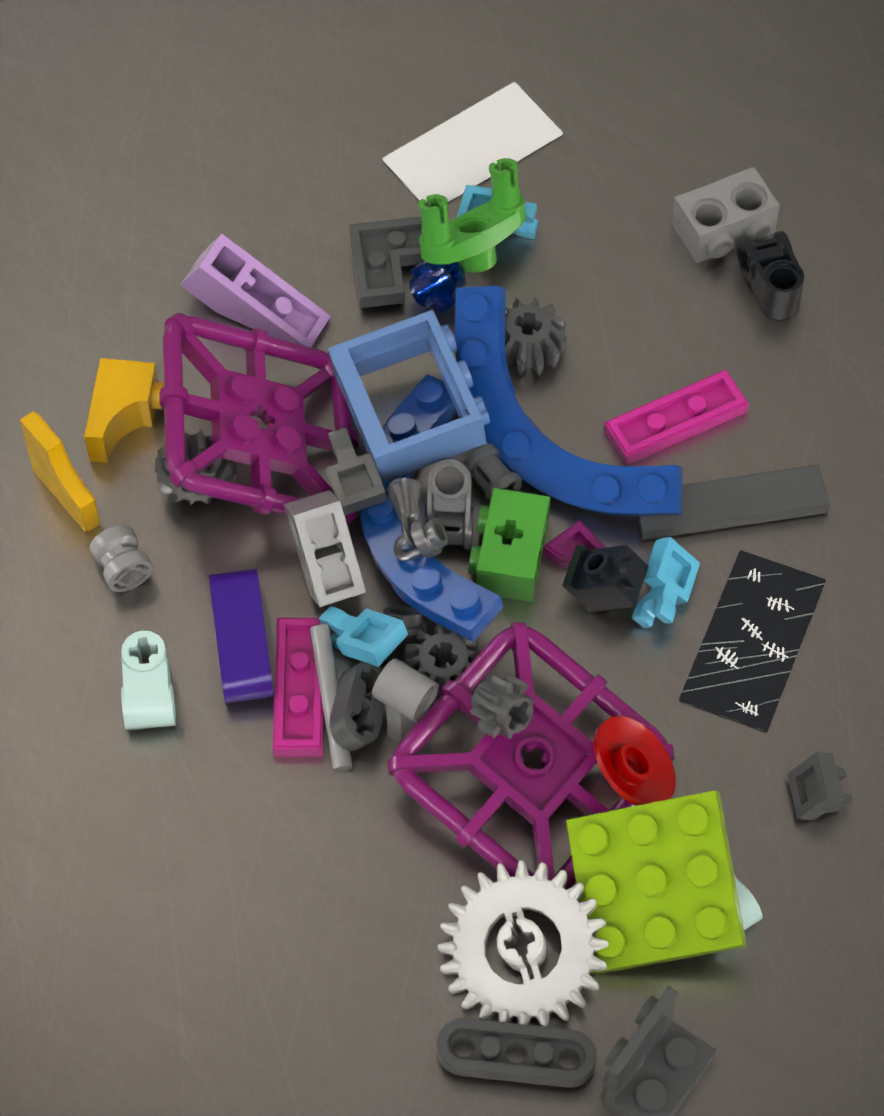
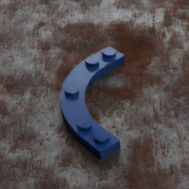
(526, 448)
(425, 581)

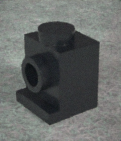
(605, 577)

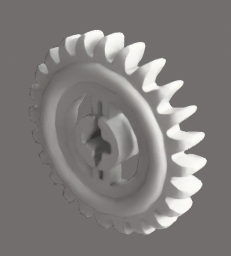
(509, 898)

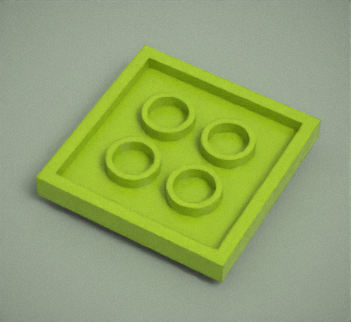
(659, 880)

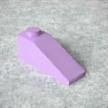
(252, 294)

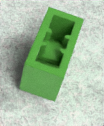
(518, 521)

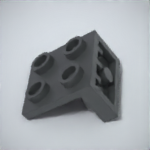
(657, 1065)

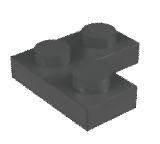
(378, 255)

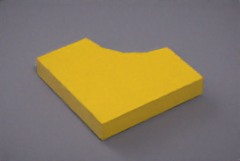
(56, 471)

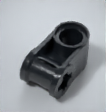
(773, 275)

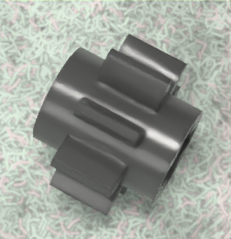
(502, 706)

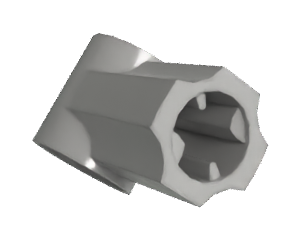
(404, 695)

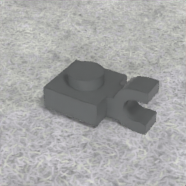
(353, 477)

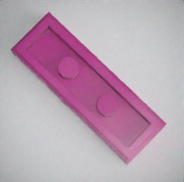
(675, 417)
(297, 696)

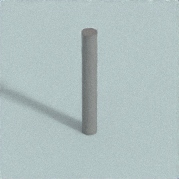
(328, 687)

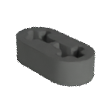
(352, 702)

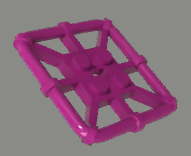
(233, 401)
(498, 761)

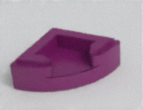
(562, 547)

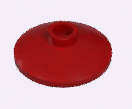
(634, 761)

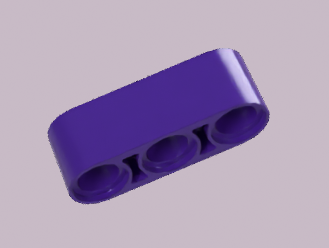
(241, 636)

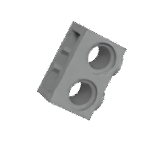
(725, 213)
(324, 548)

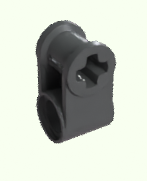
(452, 508)

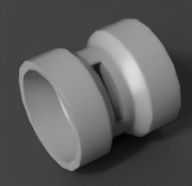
(122, 561)

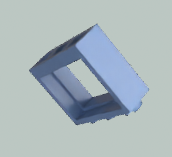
(394, 345)

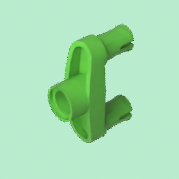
(473, 235)

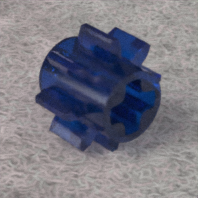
(436, 284)

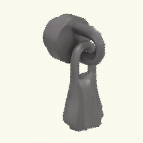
(425, 534)

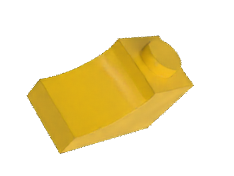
(121, 402)

